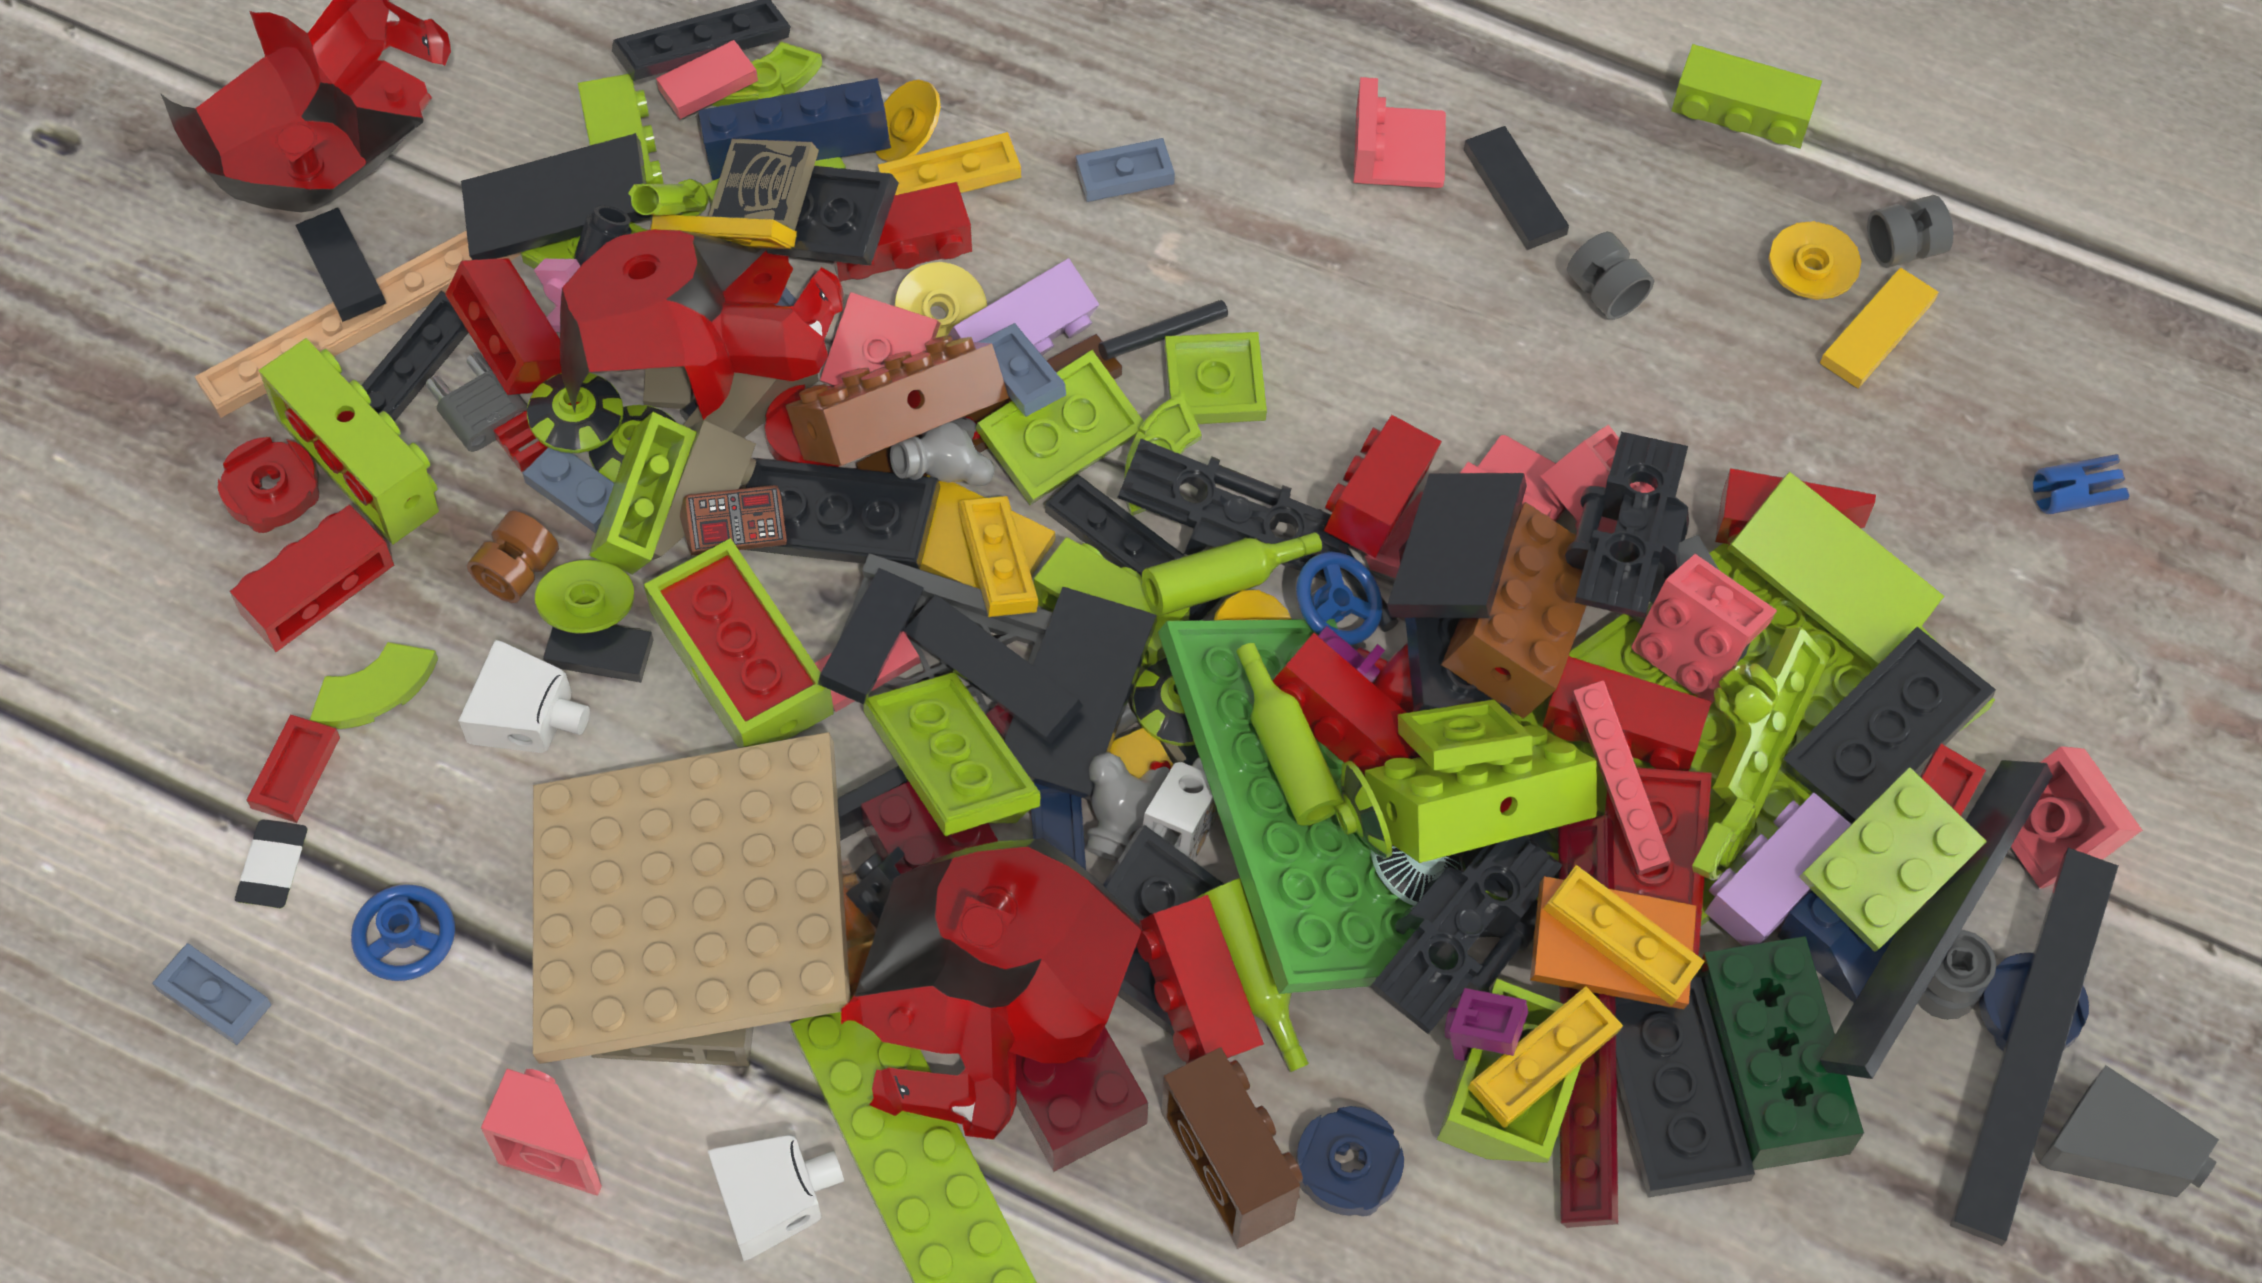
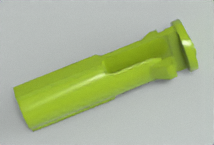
(684, 198)

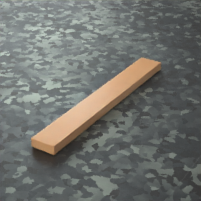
(404, 290)

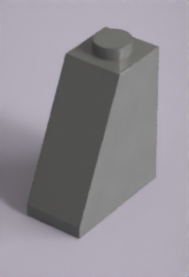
(2131, 1140)

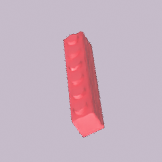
(1621, 778)

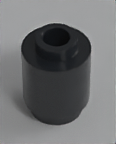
(599, 228)

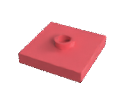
(872, 333)

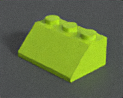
(1531, 1134)

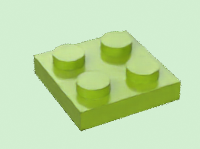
(1218, 376)
(1465, 735)

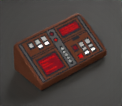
(746, 516)

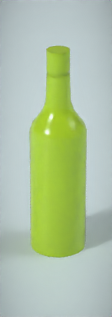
(1219, 571)
(1289, 745)
(1254, 970)

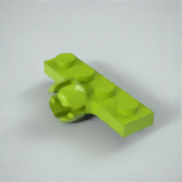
(1766, 715)

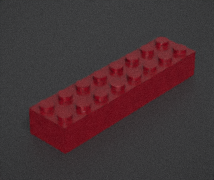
(1068, 1104)

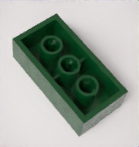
(1753, 1035)

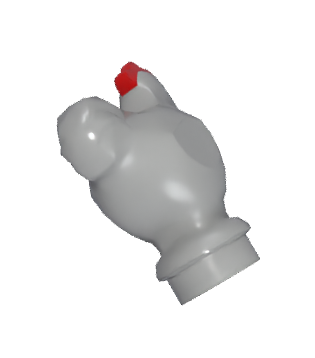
(944, 454)
(1120, 802)

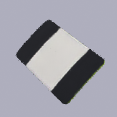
(271, 863)

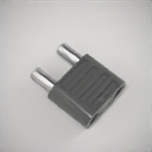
(477, 405)

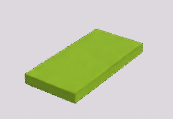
(1834, 570)
(951, 753)

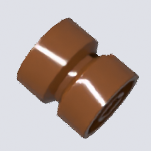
(516, 552)

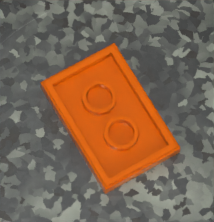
(1571, 962)

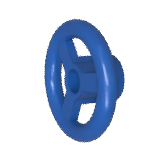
(1335, 599)
(393, 911)

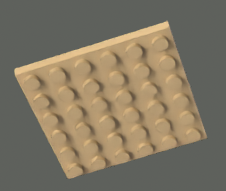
(687, 899)

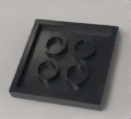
(1147, 881)

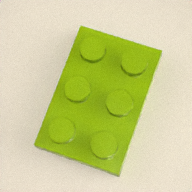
(1065, 435)
(1892, 859)

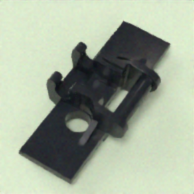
(1220, 515)
(1649, 527)
(1451, 921)

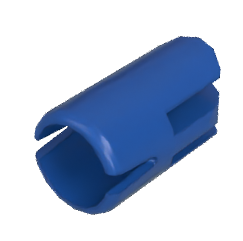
(2072, 486)

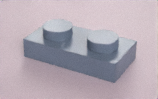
(1125, 169)
(1025, 372)
(570, 486)
(212, 994)

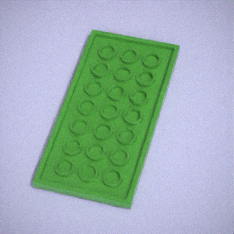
(1308, 886)

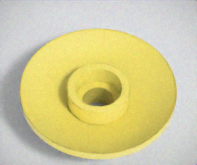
(941, 286)

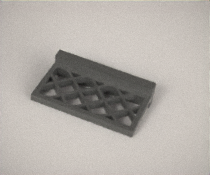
(966, 599)

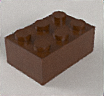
(1231, 1146)

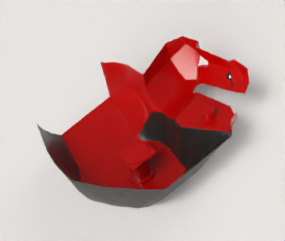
(314, 107)
(692, 305)
(990, 962)

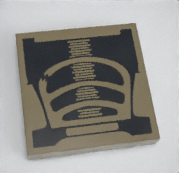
(764, 180)

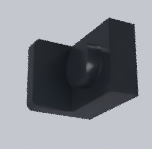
(875, 884)

